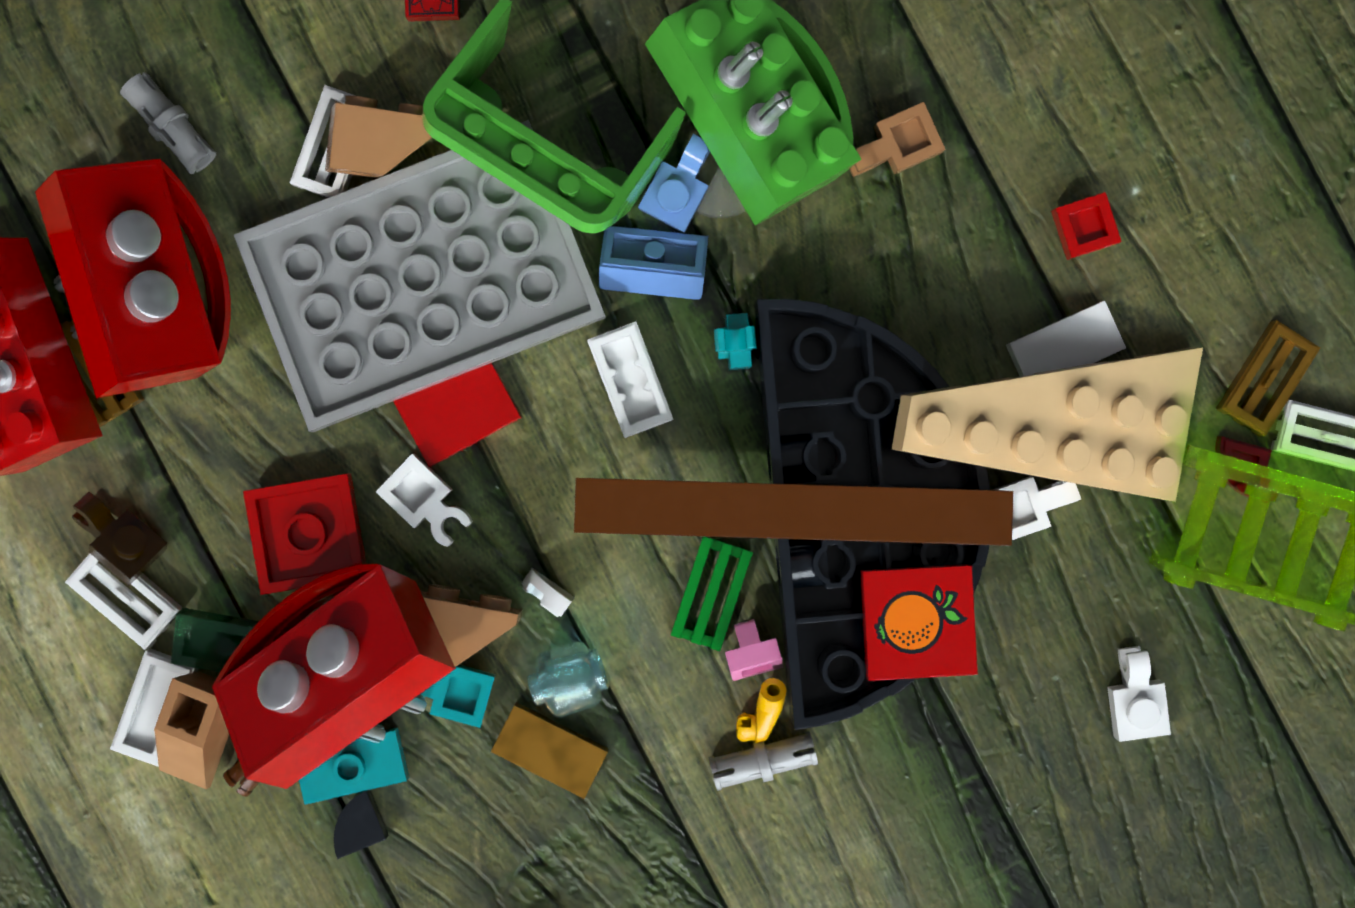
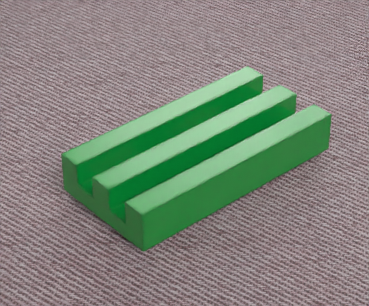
(697, 635)

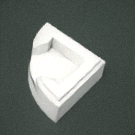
(551, 595)

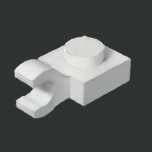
(1031, 504)
(1138, 704)

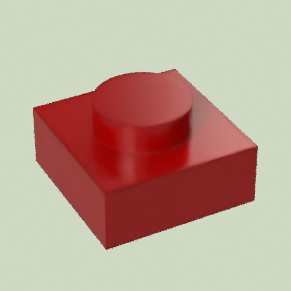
(1086, 226)

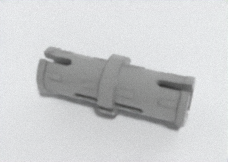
(168, 122)
(763, 761)

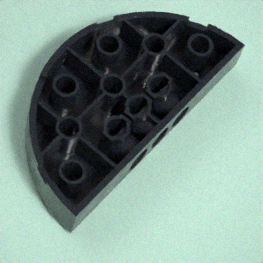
(832, 420)

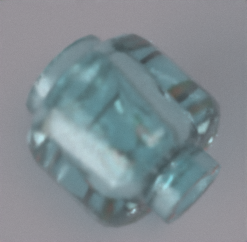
(568, 679)

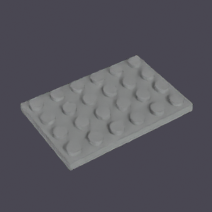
(412, 284)

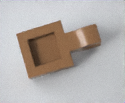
(902, 141)

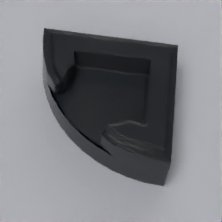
(358, 825)

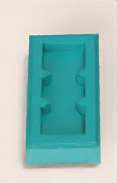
(357, 769)

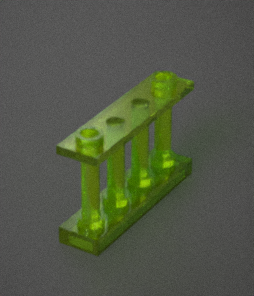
(1264, 486)

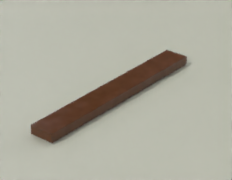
(793, 511)

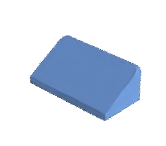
(653, 262)

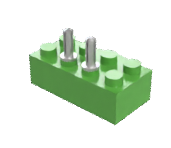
(758, 99)

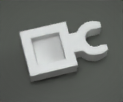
(418, 494)

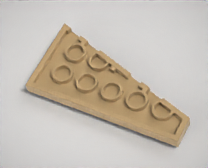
(1082, 424)

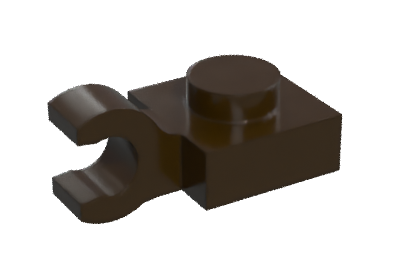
(121, 544)

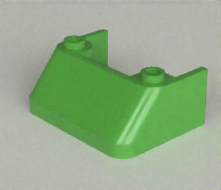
(471, 122)

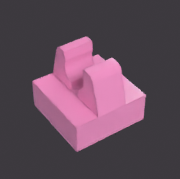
(753, 655)

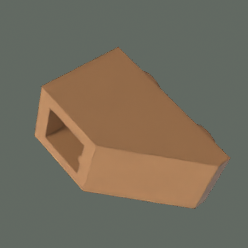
(372, 139)
(466, 623)
(191, 730)

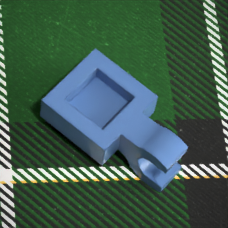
(676, 191)

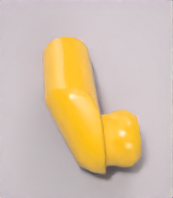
(769, 706)

